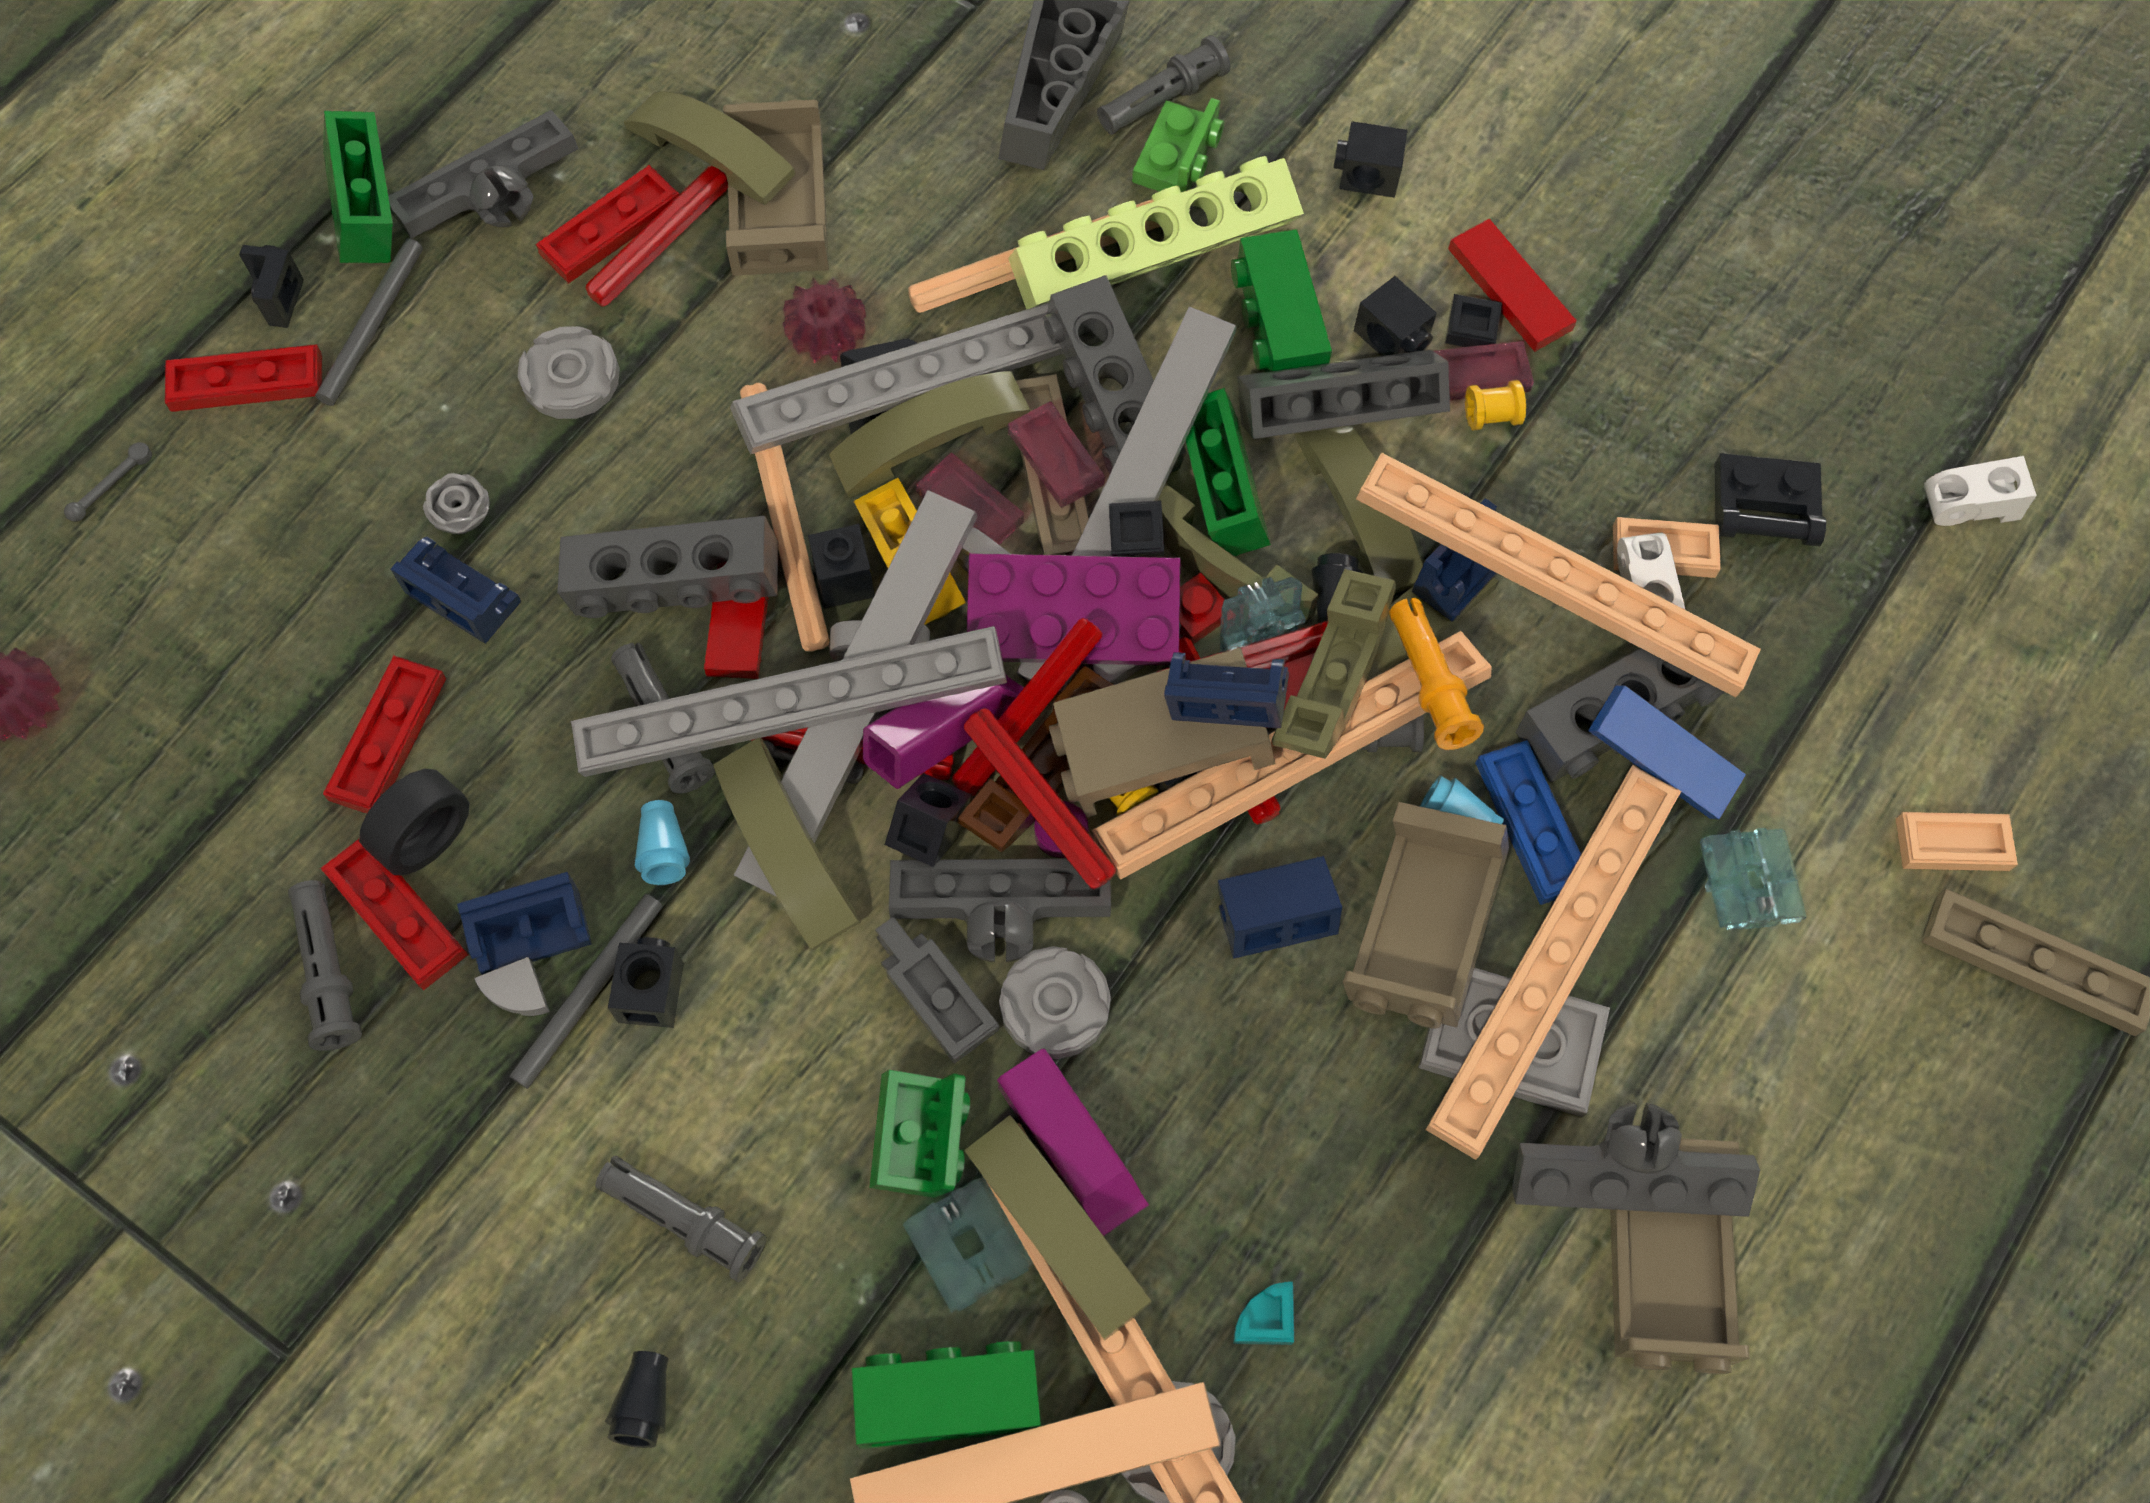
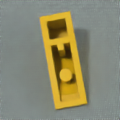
(888, 516)

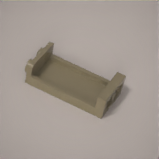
(792, 226)
(1127, 740)
(1429, 916)
(1676, 1285)

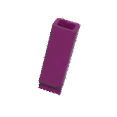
(926, 732)
(1071, 1141)

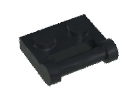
(1769, 487)

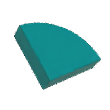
(1267, 1317)

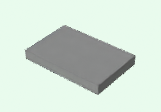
(1564, 1064)

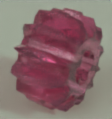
(824, 319)
(25, 693)

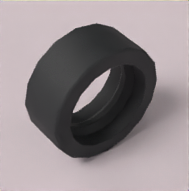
(414, 821)

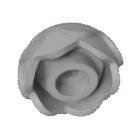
(453, 490)

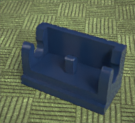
(1451, 580)
(455, 590)
(1226, 693)
(1279, 907)
(525, 922)

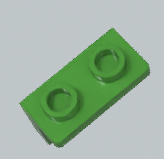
(1178, 146)

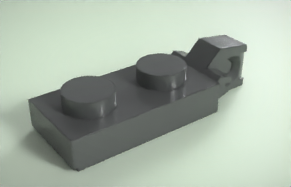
(935, 991)

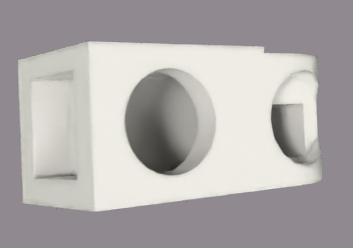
(1981, 492)
(1650, 564)

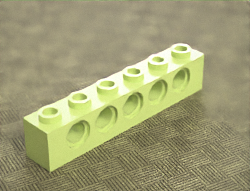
(1264, 183)

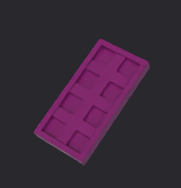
(1042, 597)

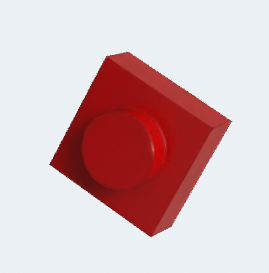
(1199, 608)

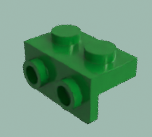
(919, 1133)

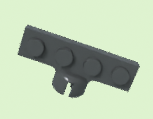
(485, 179)
(994, 898)
(1636, 1171)

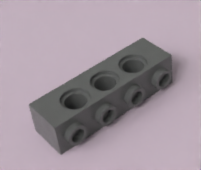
(1095, 311)
(1344, 393)
(644, 554)
(1566, 749)

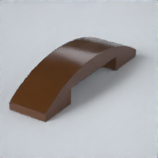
(996, 811)

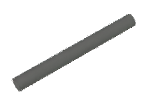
(369, 322)
(584, 993)

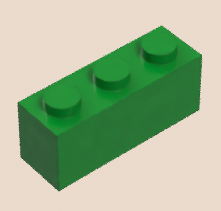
(357, 187)
(1280, 302)
(1225, 477)
(945, 1396)

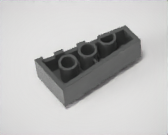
(1056, 69)

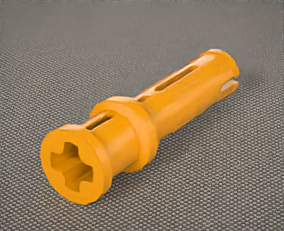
(1440, 690)

